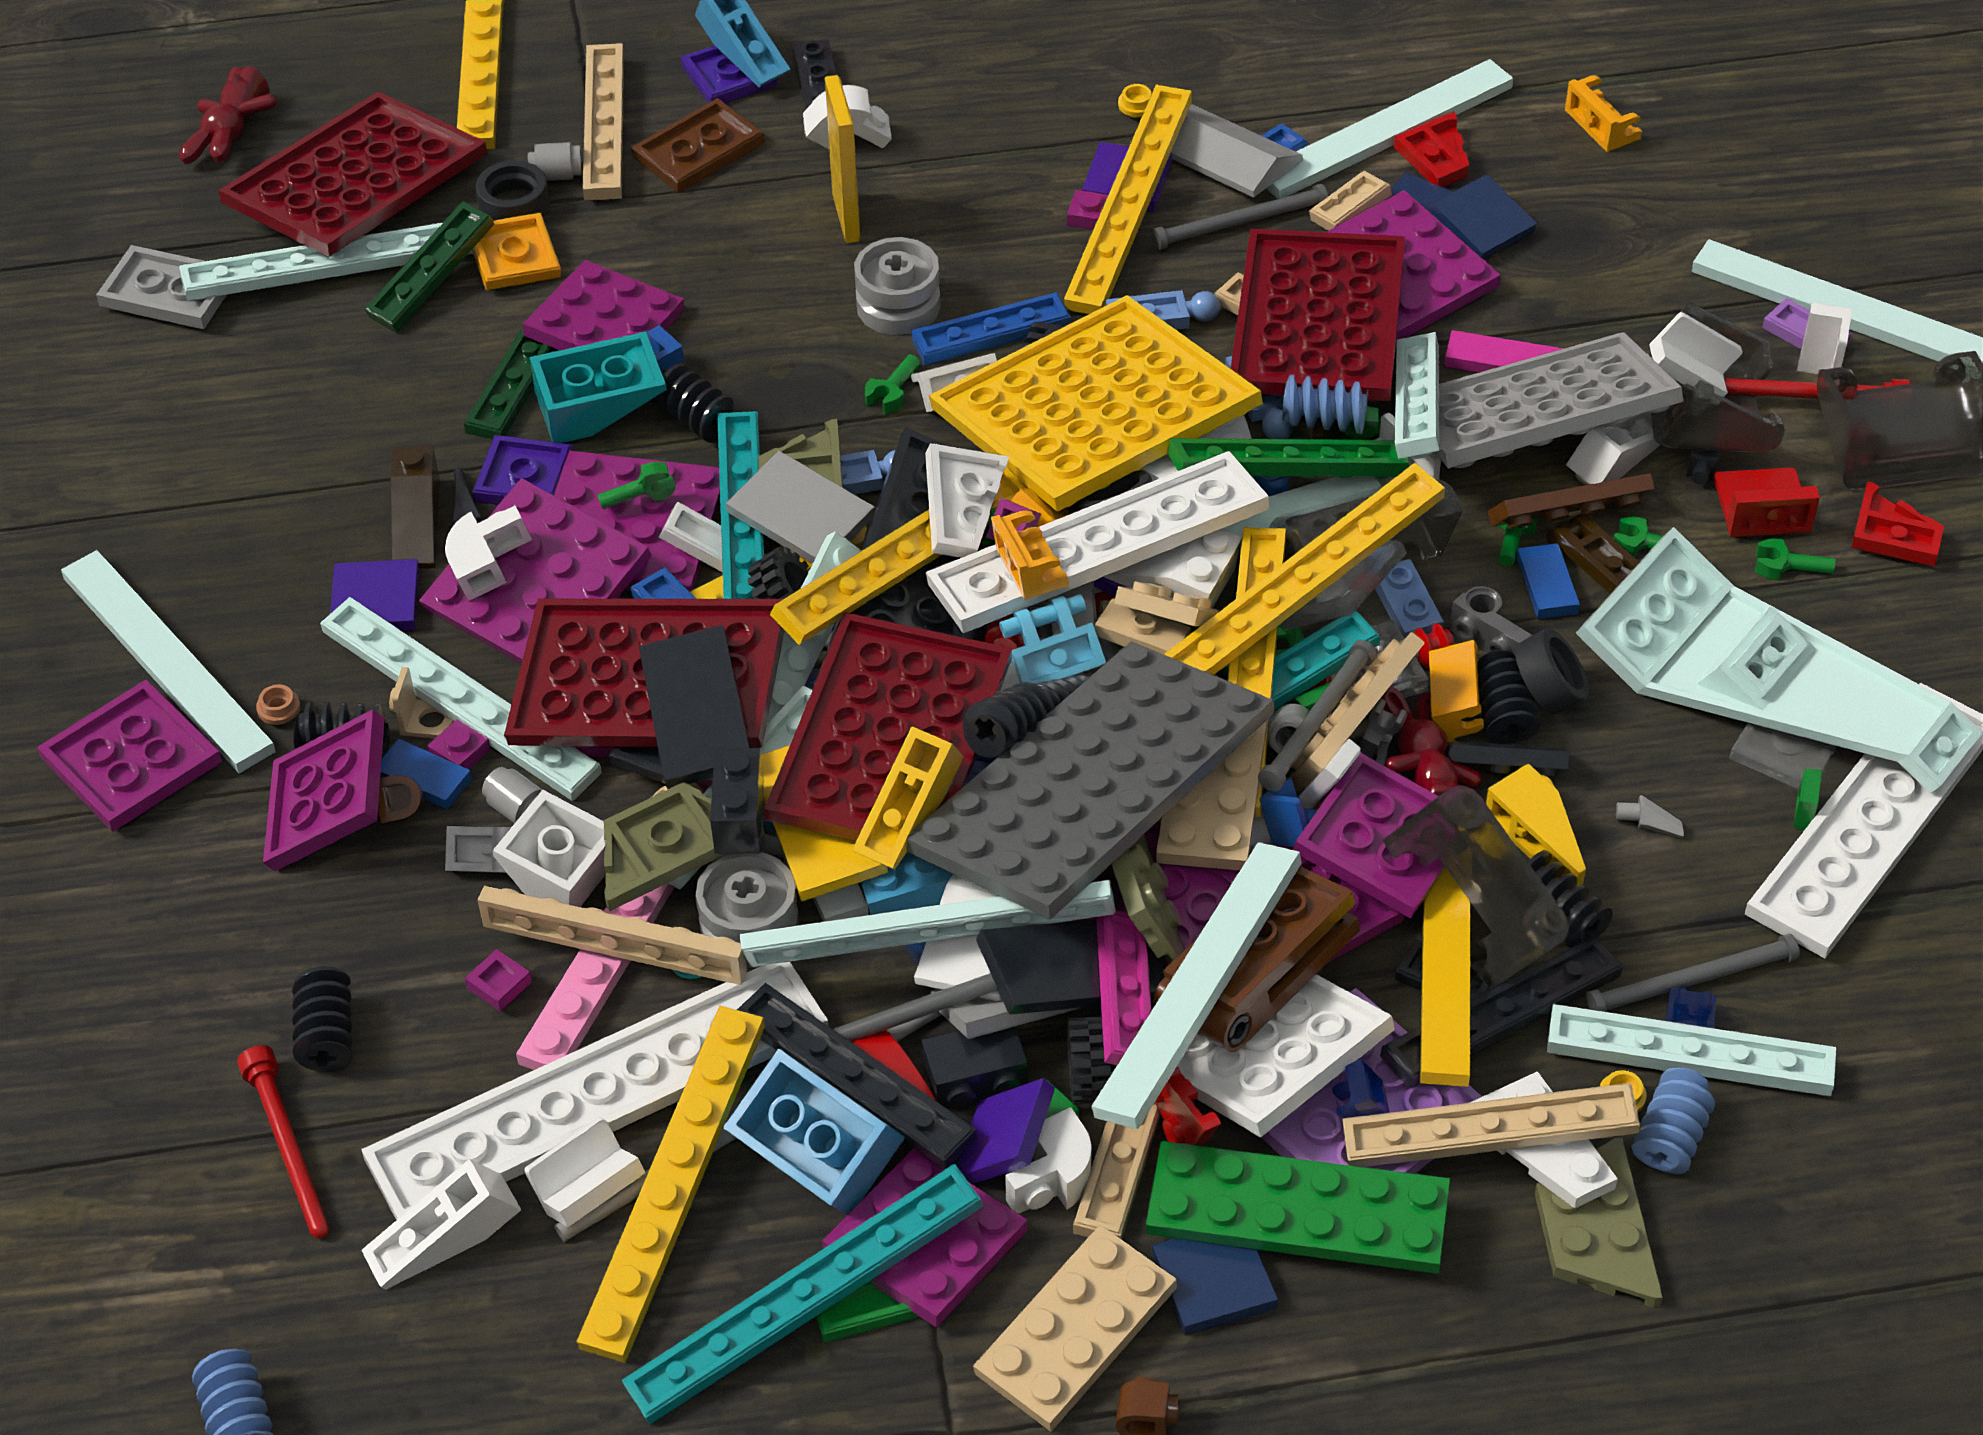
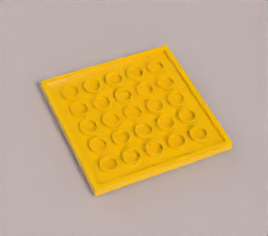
(1094, 401)

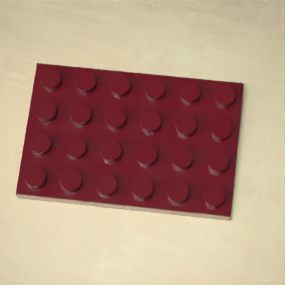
(353, 173)
(1319, 310)
(587, 676)
(861, 709)

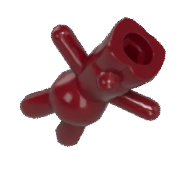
(223, 121)
(1424, 748)

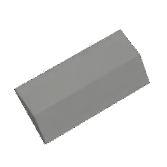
(1231, 152)

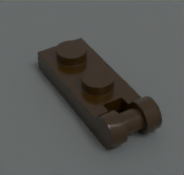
(1593, 551)

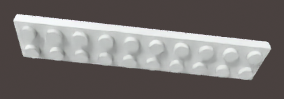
(609, 1079)

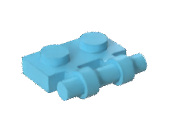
(1058, 655)

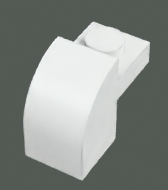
(868, 120)
(474, 546)
(1059, 1166)

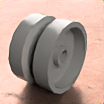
(897, 285)
(746, 896)

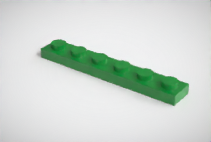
(1295, 456)

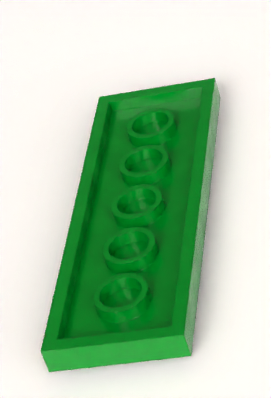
(1299, 1207)

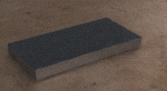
(693, 702)
(1050, 966)

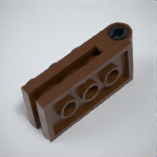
(1290, 949)

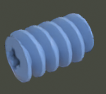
(1325, 404)
(1674, 1121)
(230, 1394)

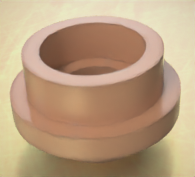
(277, 704)

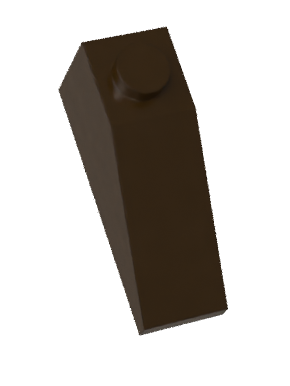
(415, 504)

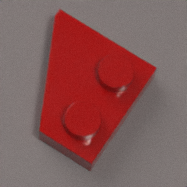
(1435, 150)
(1896, 529)
(1181, 1118)

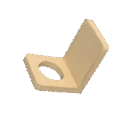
(411, 710)

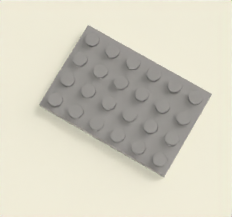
(1549, 399)

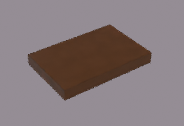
(697, 145)

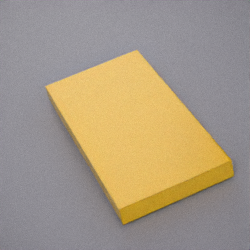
(842, 158)
(816, 859)

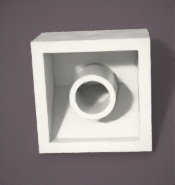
(554, 851)

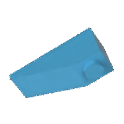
(742, 39)

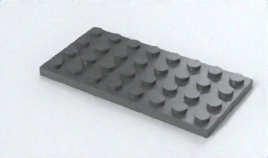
(1089, 779)

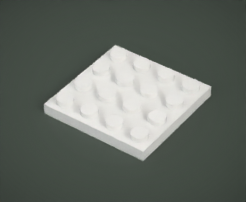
(1287, 1057)

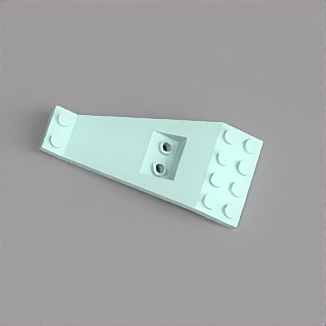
(1706, 645)

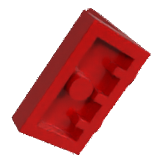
(1766, 502)

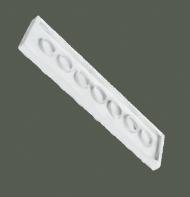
(1106, 537)
(1851, 848)

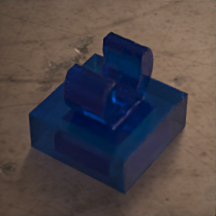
(1691, 1007)
(1365, 1090)

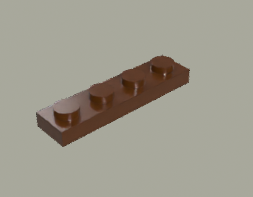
(1557, 504)

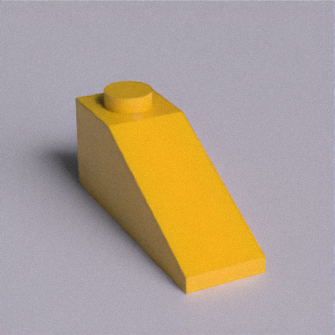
(908, 796)
(1536, 818)

